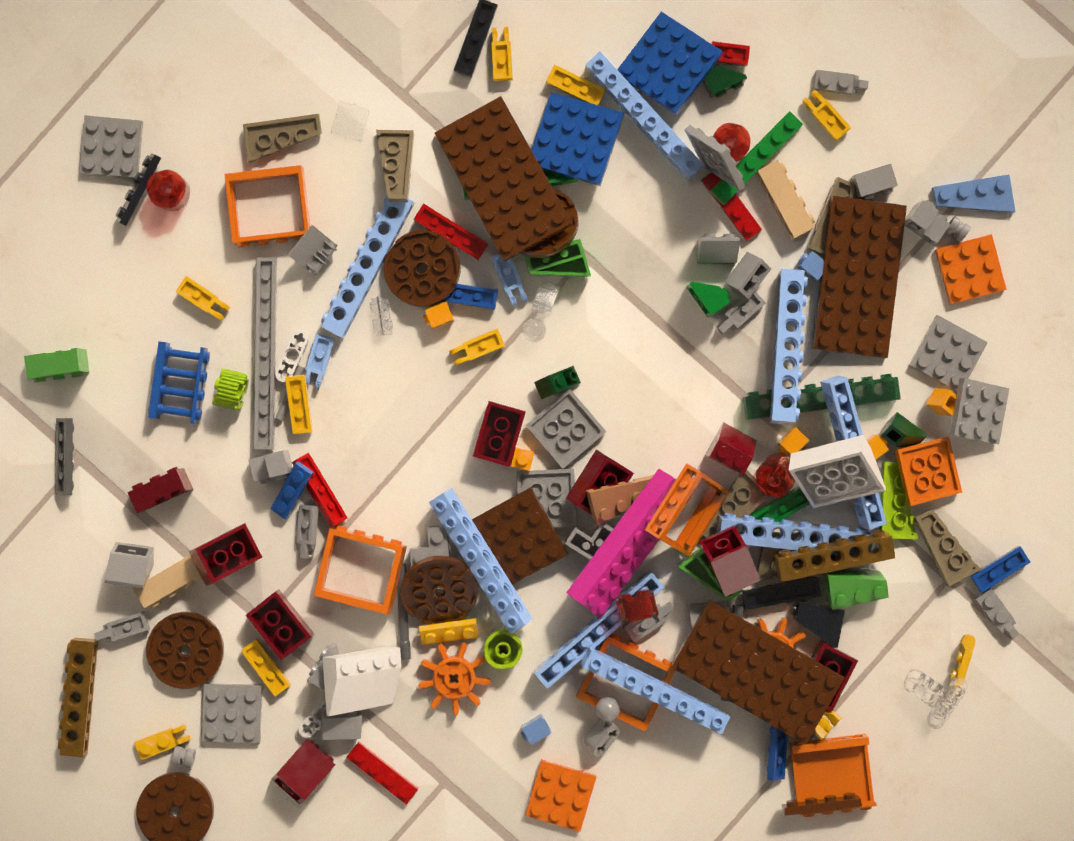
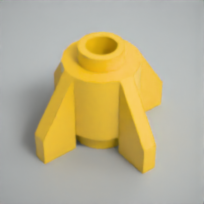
(826, 723)

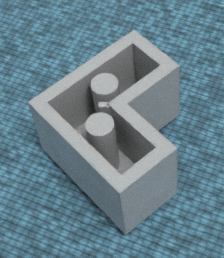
(926, 222)
(271, 465)
(587, 544)
(438, 545)

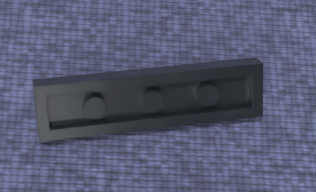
(475, 38)
(133, 196)
(781, 593)

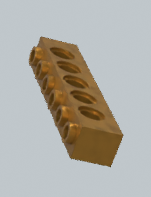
(883, 551)
(66, 744)

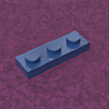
(473, 296)
(292, 490)
(1000, 569)
(777, 754)

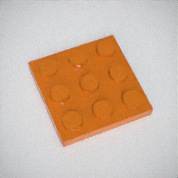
(970, 269)
(928, 471)
(560, 795)

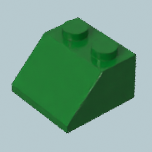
(709, 297)

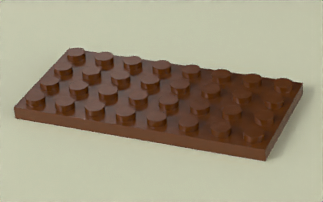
(503, 179)
(859, 276)
(757, 672)

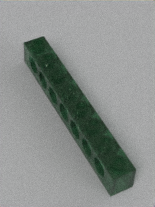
(889, 392)

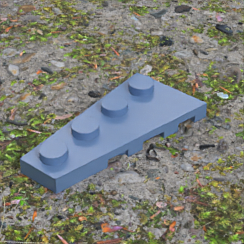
(978, 194)

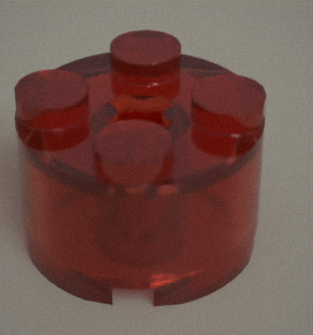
(737, 134)
(157, 190)
(774, 475)
(637, 607)

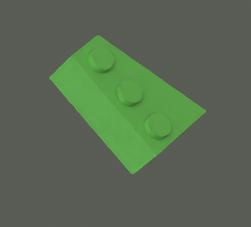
(566, 263)
(56, 364)

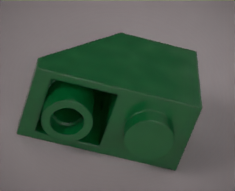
(722, 79)
(557, 382)
(902, 432)

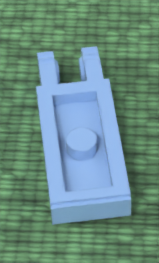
(509, 277)
(319, 358)

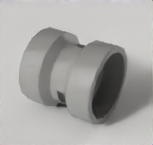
(958, 230)
(183, 757)

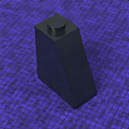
(820, 620)

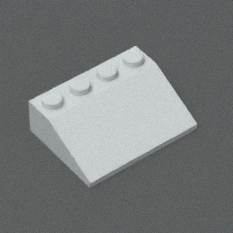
(837, 471)
(361, 679)

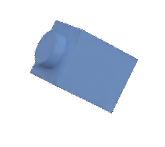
(812, 265)
(535, 729)

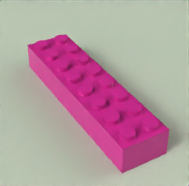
(622, 550)

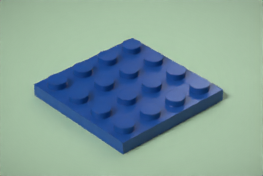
(669, 63)
(576, 138)

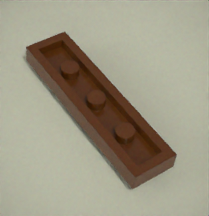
(829, 802)

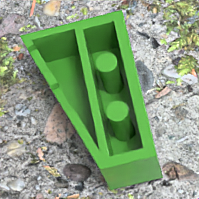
(699, 568)
(854, 587)

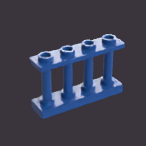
(159, 388)

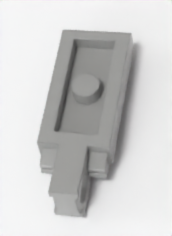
(838, 82)
(741, 312)
(307, 530)
(997, 612)
(124, 627)
(639, 629)

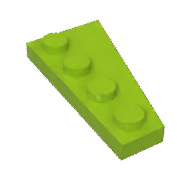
(896, 511)

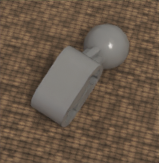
(604, 730)

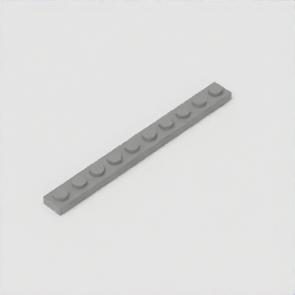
(265, 353)

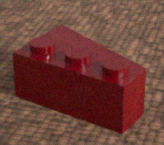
(159, 489)

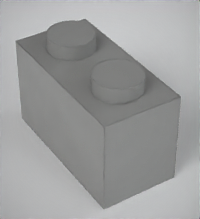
(874, 181)
(748, 275)
(341, 726)

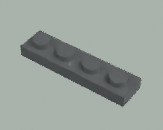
(64, 456)

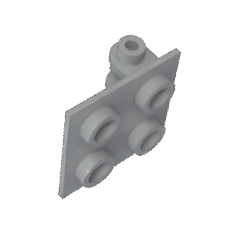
(313, 250)

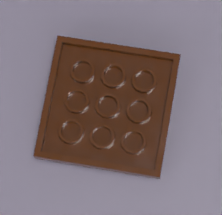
(520, 536)

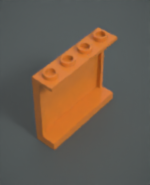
(832, 768)

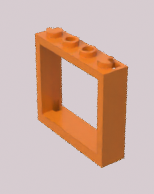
(259, 175)
(674, 503)
(377, 540)
(647, 656)

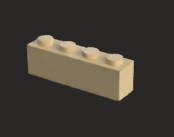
(785, 199)
(167, 582)

